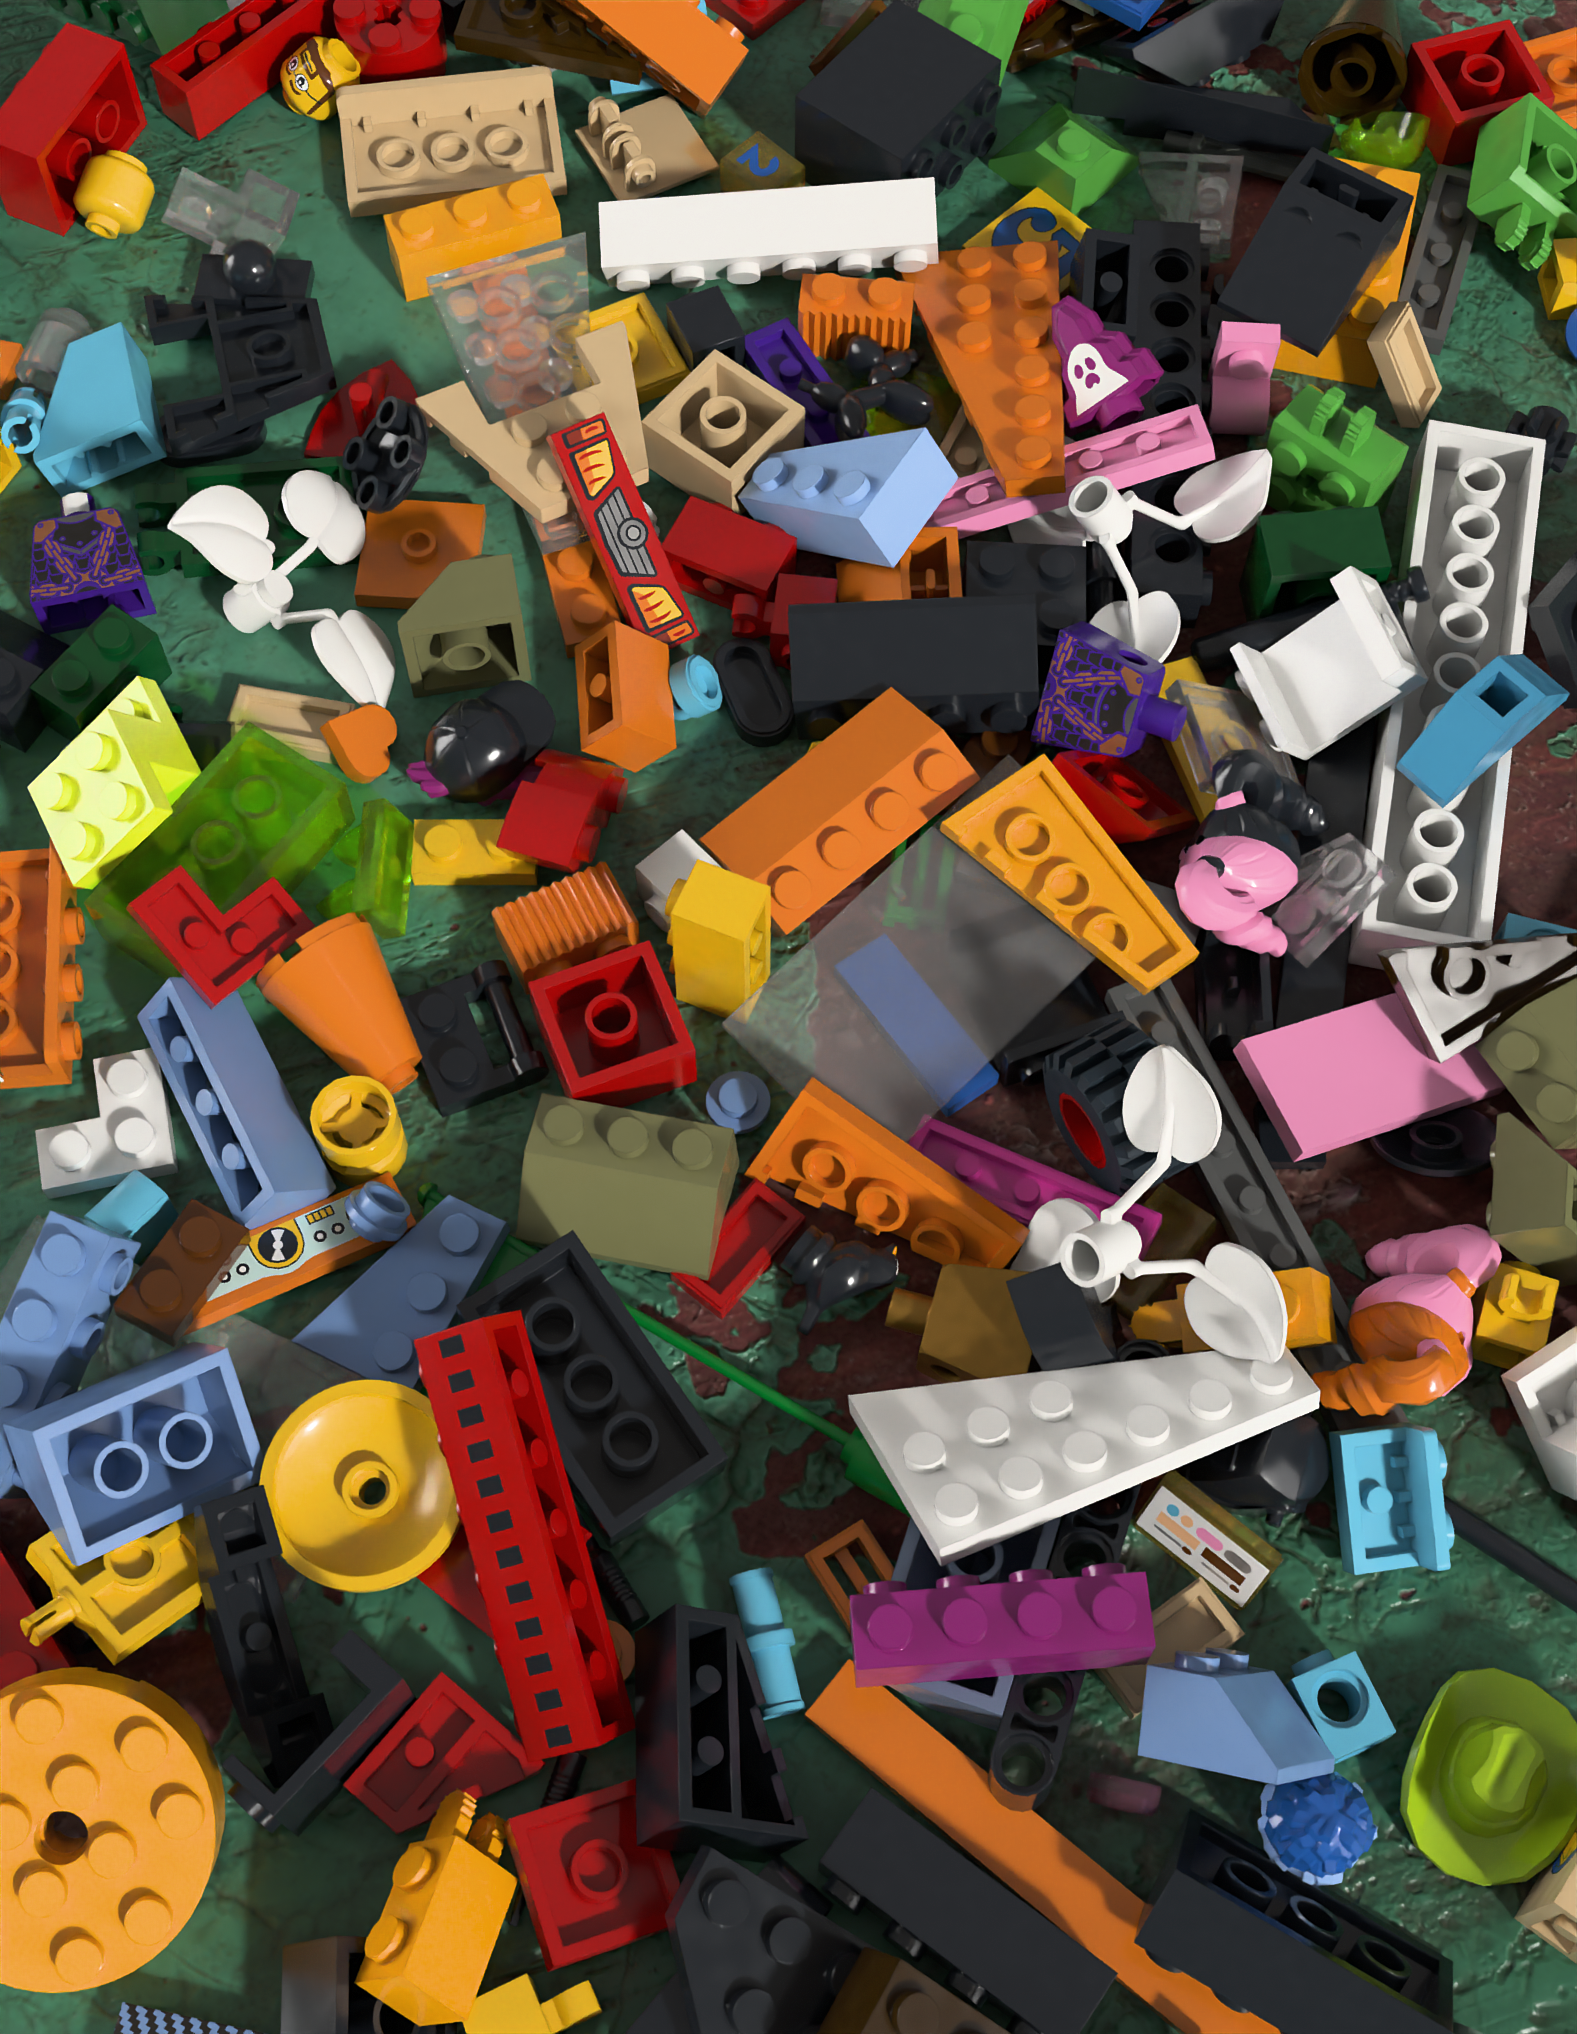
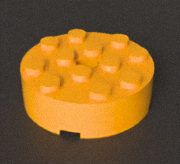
(153, 1818)

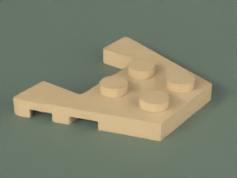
(517, 447)

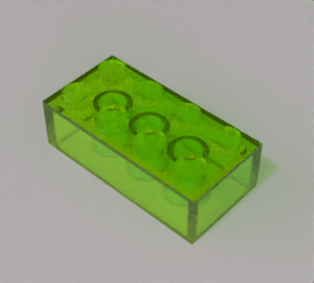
(234, 828)

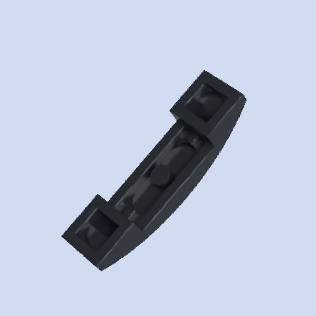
(254, 1634)

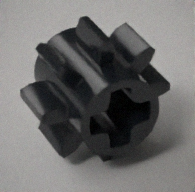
(1546, 424)

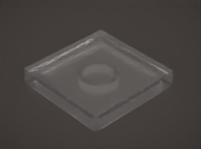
(1221, 722)

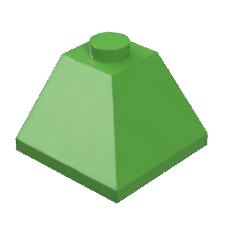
(1064, 159)

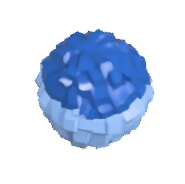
(1316, 1827)

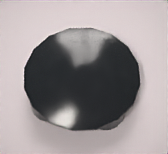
(387, 456)

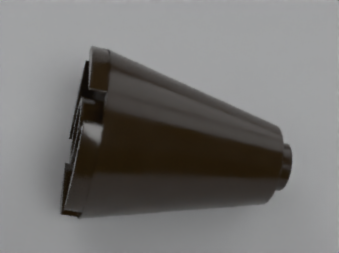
(1355, 62)

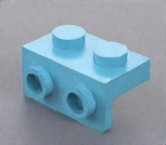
(1391, 1498)

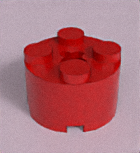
(393, 38)

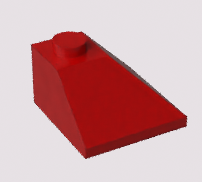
(1121, 797)

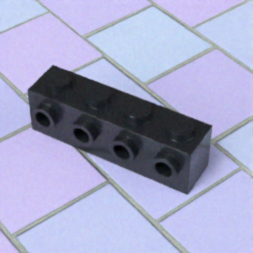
(962, 1921)

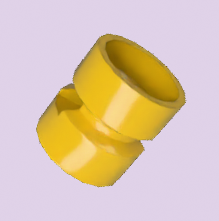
(358, 1130)

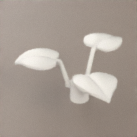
(1215, 501)
(232, 536)
(1235, 1295)

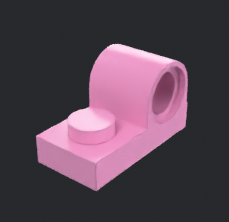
(1241, 378)

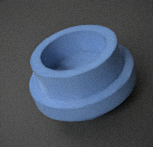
(738, 1101)
(377, 1212)

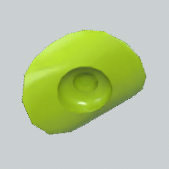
(1492, 1779)

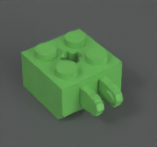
(1526, 180)
(1330, 455)

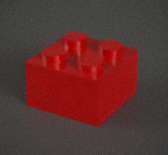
(1466, 82)
(614, 1028)

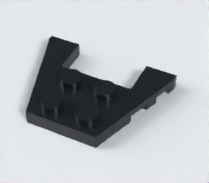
(266, 358)

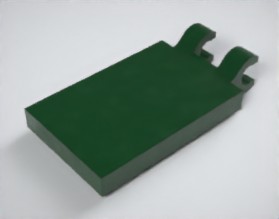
(259, 480)

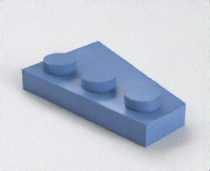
(408, 1294)

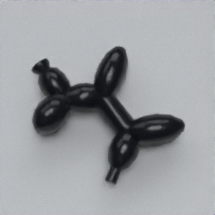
(895, 397)

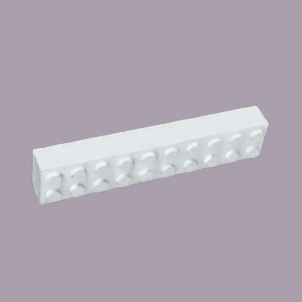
(1475, 540)

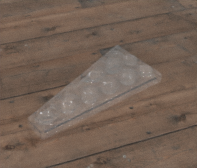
(516, 340)

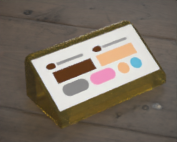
(1207, 1540)

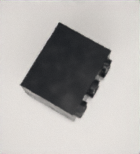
(898, 105)

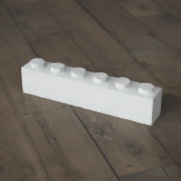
(769, 234)

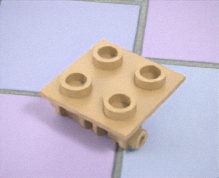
(644, 147)

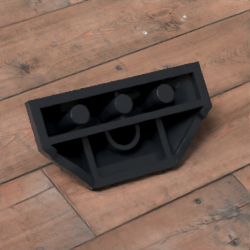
(1194, 39)

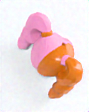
(1415, 1324)

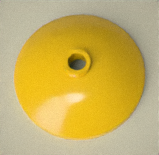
(319, 1480)

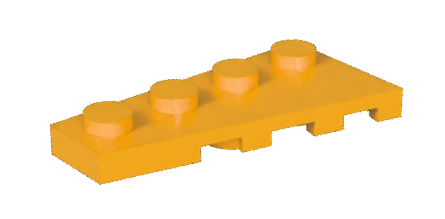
(1065, 865)

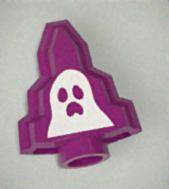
(1099, 370)

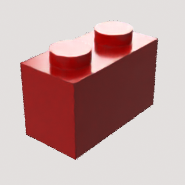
(727, 554)

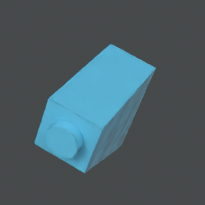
(99, 414)

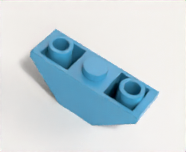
(1480, 726)

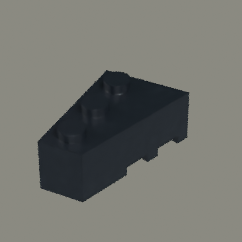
(703, 1742)

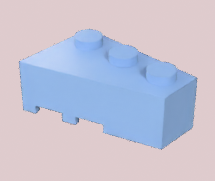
(853, 495)

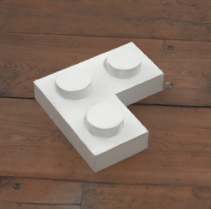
(127, 1136)

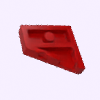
(431, 1752)

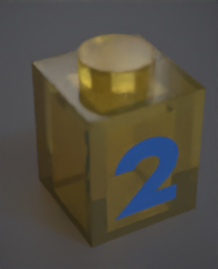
(759, 166)

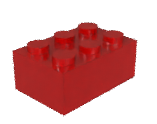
(58, 117)

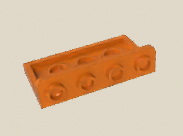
(38, 969)

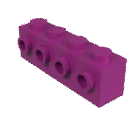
(1000, 1627)

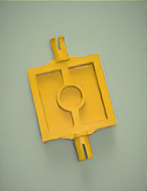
(121, 1594)

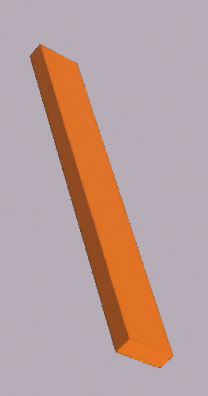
(1014, 1848)

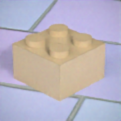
(720, 430)

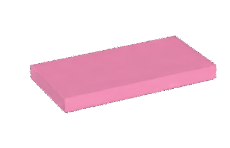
(1356, 1077)

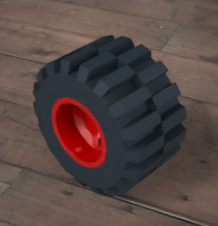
(1086, 1097)

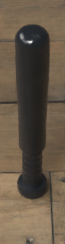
(1214, 652)

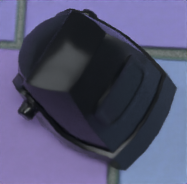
(1266, 1472)

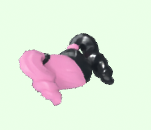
(1246, 852)

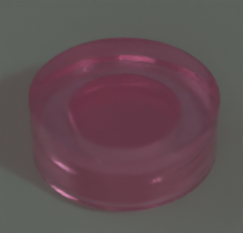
(1123, 1794)

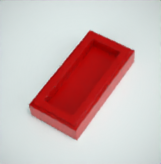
(749, 1240)

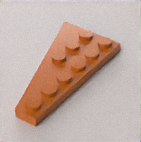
(993, 338)

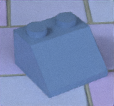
(1228, 1719)

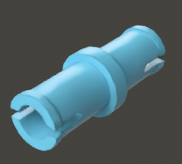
(23, 420)
(768, 1641)

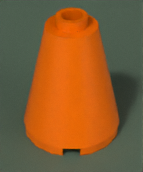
(345, 1001)

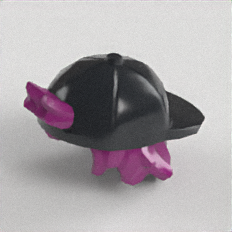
(486, 745)

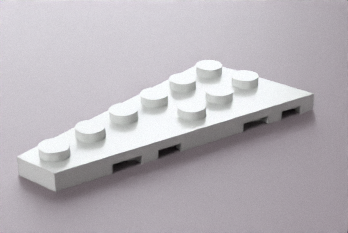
(1034, 1446)

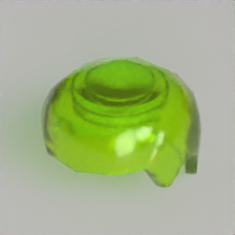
(1391, 142)

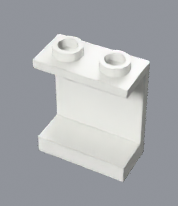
(1330, 670)

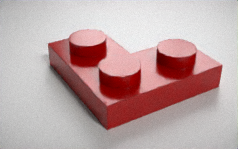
(216, 949)

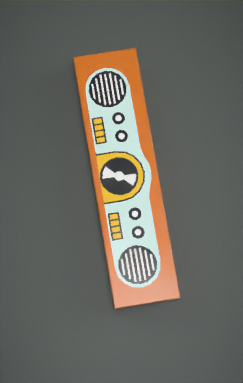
(291, 1254)

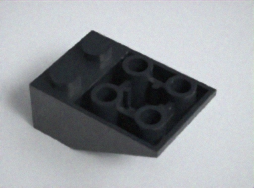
(1317, 250)

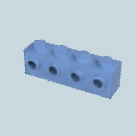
(235, 1104)
(57, 1321)

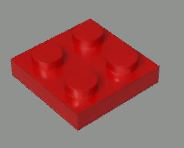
(588, 1877)

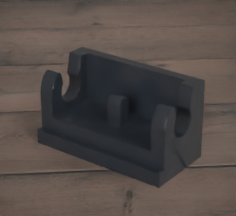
(1230, 995)

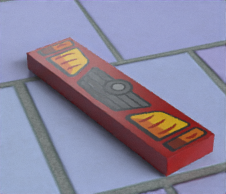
(621, 531)

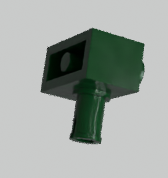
(98, 670)

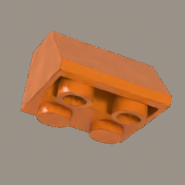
(924, 571)

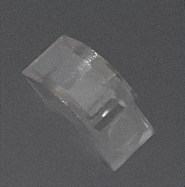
(221, 217)

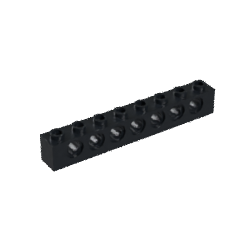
(1170, 326)

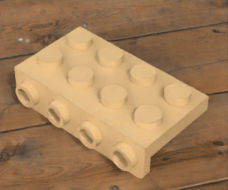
(447, 137)

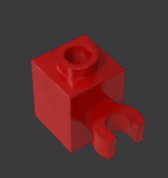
(758, 617)

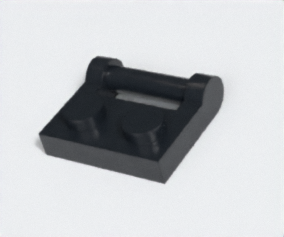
(453, 1047)

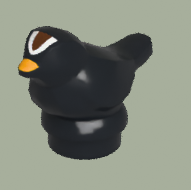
(836, 1271)

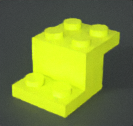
(114, 783)

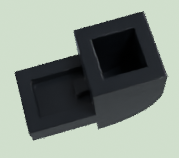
(1064, 1320)

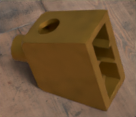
(966, 1326)

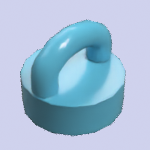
(694, 688)

